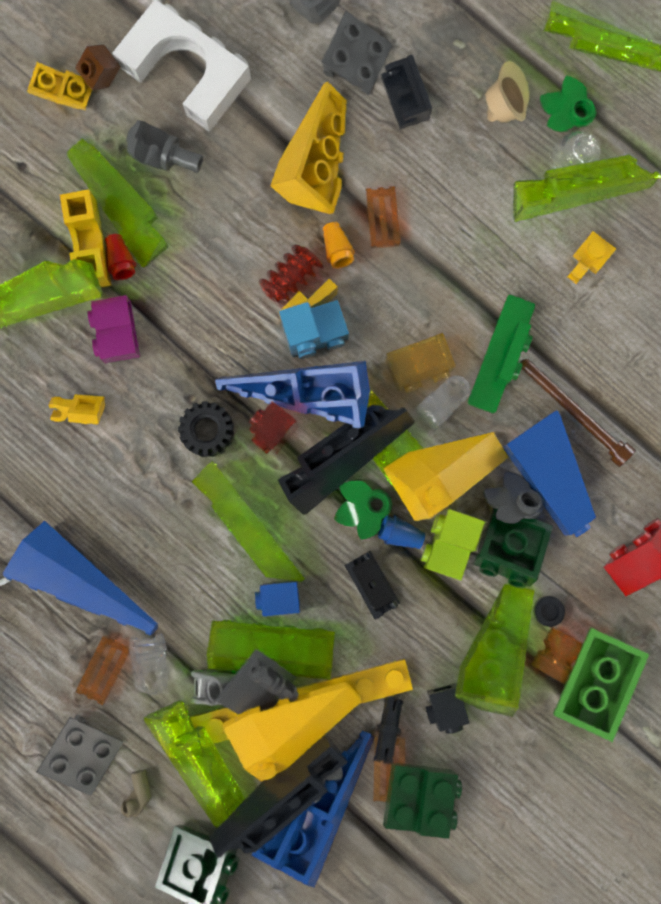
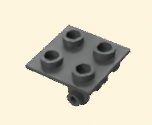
(356, 53)
(258, 684)
(80, 755)

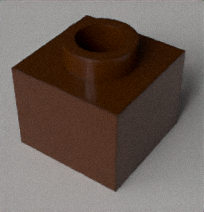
(97, 67)

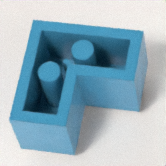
(313, 328)

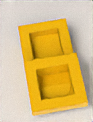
(320, 297)

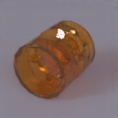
(558, 655)

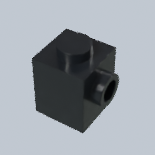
(446, 710)

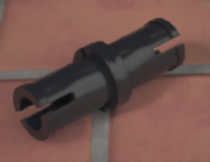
(388, 730)

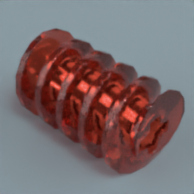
(289, 274)

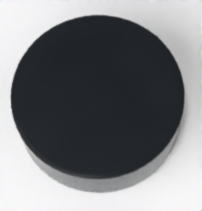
(548, 611)

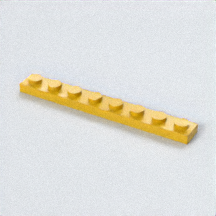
(368, 683)

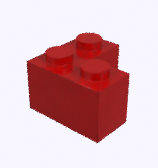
(639, 563)

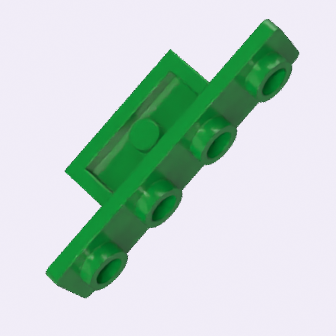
(502, 355)

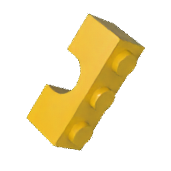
(84, 224)

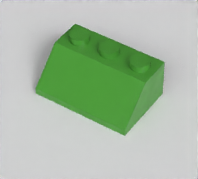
(601, 684)

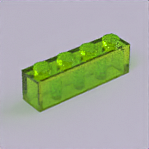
(297, 650)

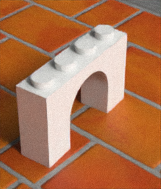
(164, 31)

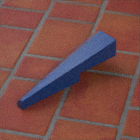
(329, 391)
(54, 566)
(306, 841)

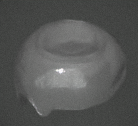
(576, 149)

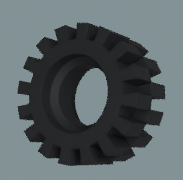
(190, 420)

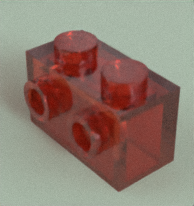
(272, 428)

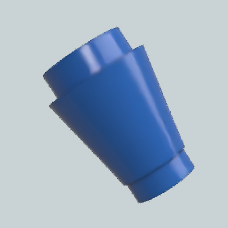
(400, 533)

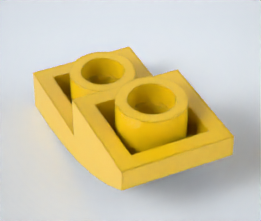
(59, 87)

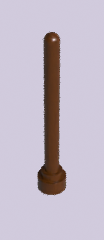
(617, 449)

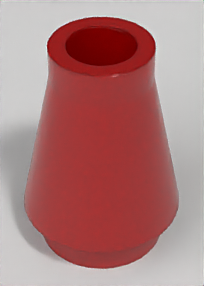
(119, 259)

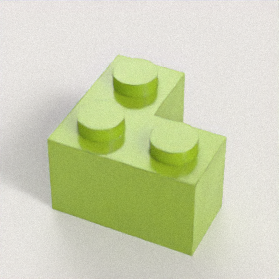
(452, 543)

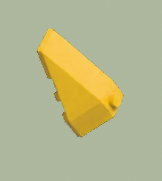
(311, 161)
(442, 473)
(280, 735)

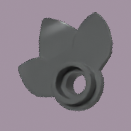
(513, 499)

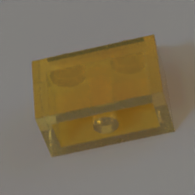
(420, 363)

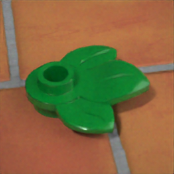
(564, 104)
(358, 509)

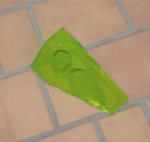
(495, 661)

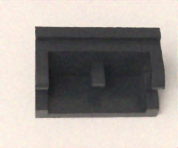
(406, 92)
(372, 584)

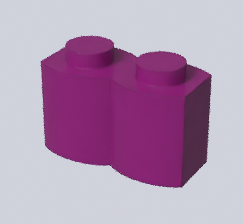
(114, 329)

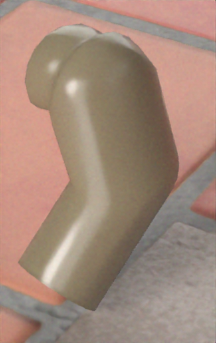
(139, 797)

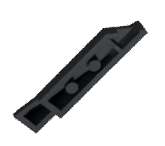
(341, 456)
(278, 800)

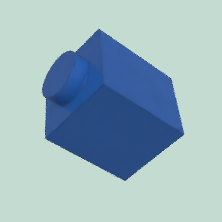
(278, 598)

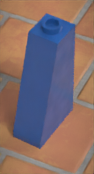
(550, 468)

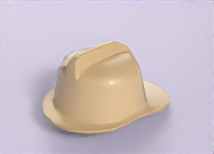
(508, 95)

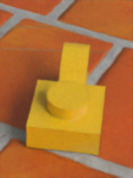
(591, 256)
(81, 409)

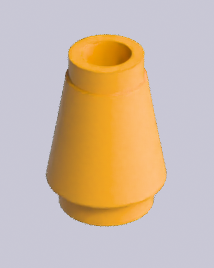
(337, 246)

